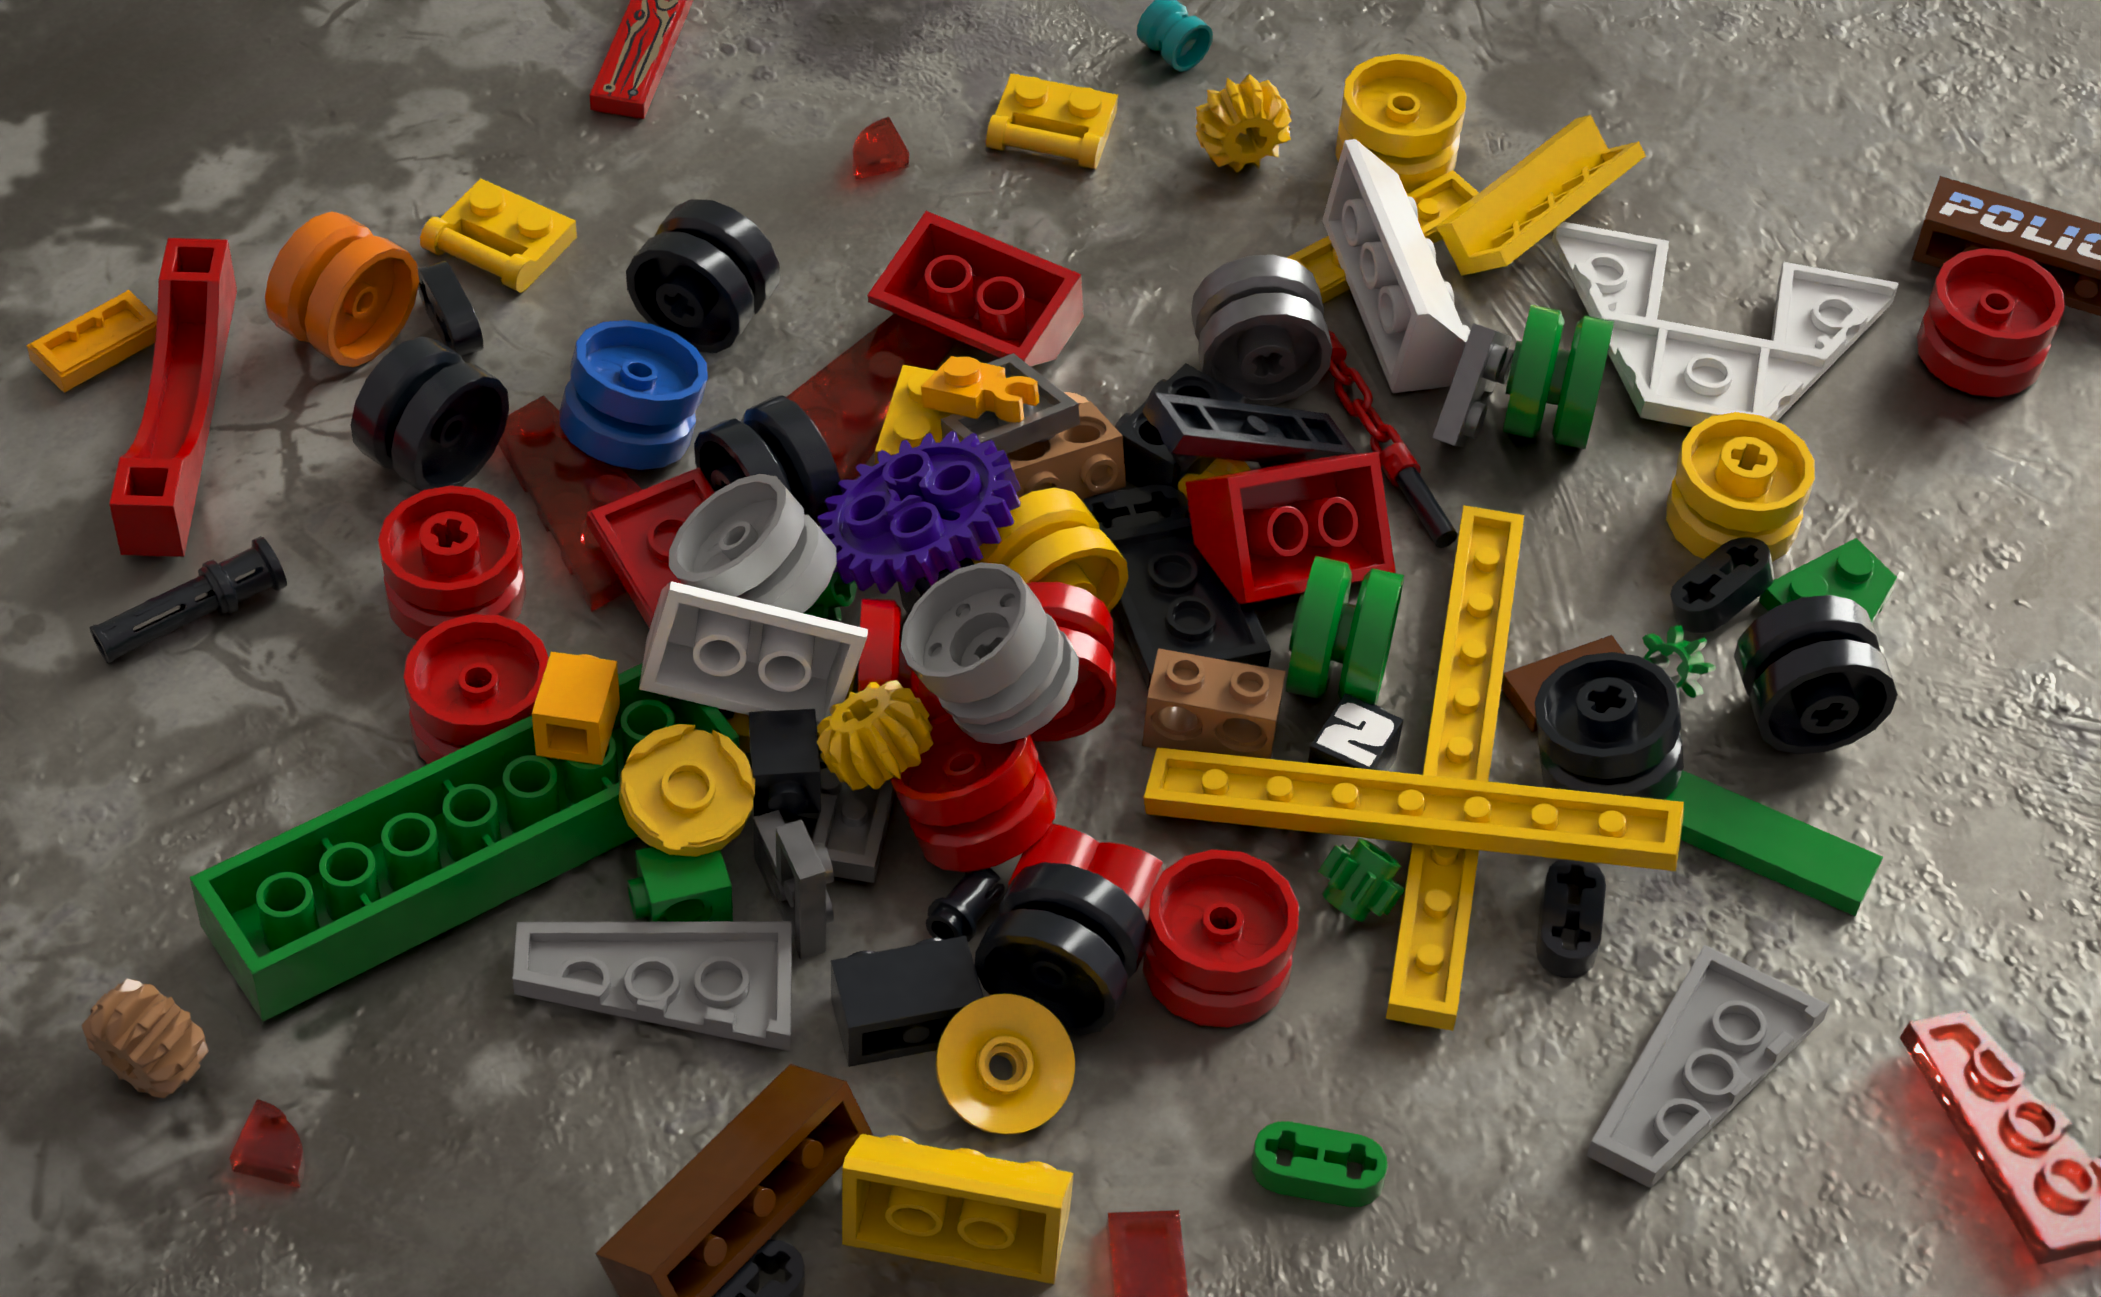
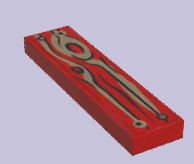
(638, 57)

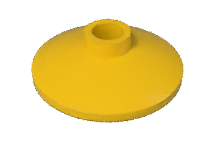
(1032, 1043)

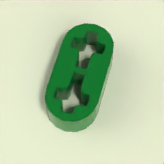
(1319, 1164)

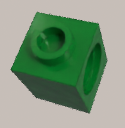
(680, 888)

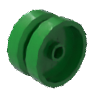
(1557, 376)
(1334, 631)

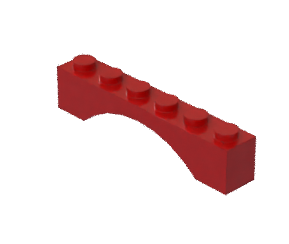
(163, 466)

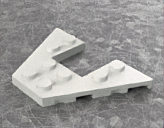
(1697, 372)

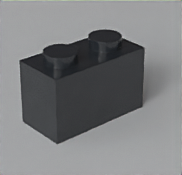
(901, 997)

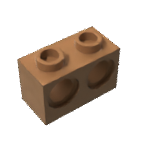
(1077, 460)
(1212, 705)

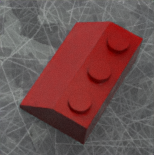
(981, 291)
(1272, 522)

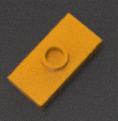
(94, 341)

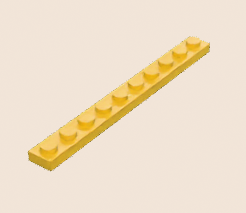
(1458, 746)

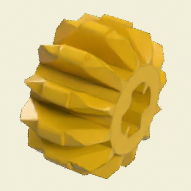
(1243, 123)
(874, 735)

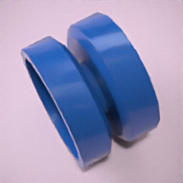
(633, 394)

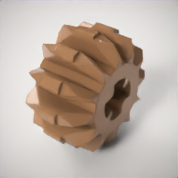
(145, 1038)

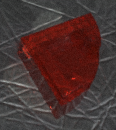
(879, 150)
(269, 1147)

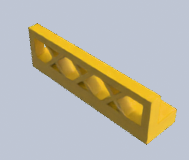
(1535, 197)

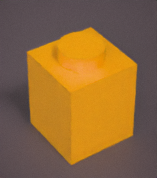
(576, 708)

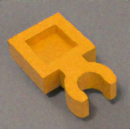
(972, 387)

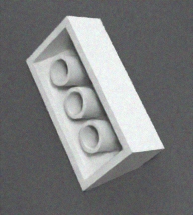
(1393, 273)

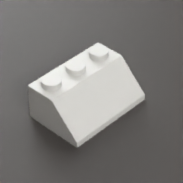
(747, 654)

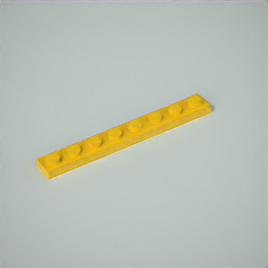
(1416, 808)

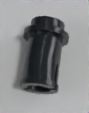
(964, 905)

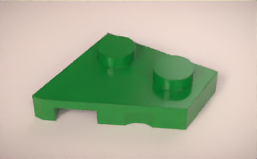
(1843, 572)

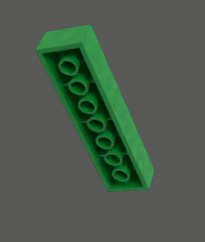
(422, 854)

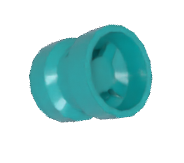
(1180, 37)

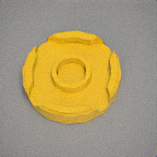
(686, 790)

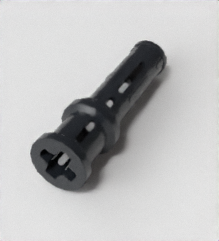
(215, 579)

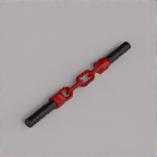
(1395, 459)

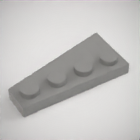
(675, 974)
(1701, 1061)

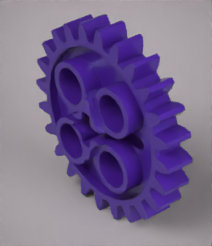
(920, 511)

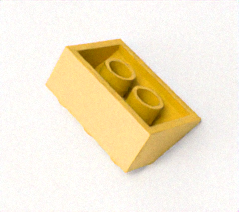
(955, 1207)

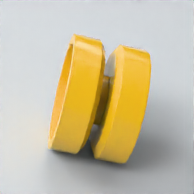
(1405, 115)
(1739, 481)
(1060, 542)

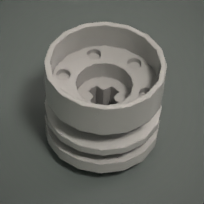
(990, 653)

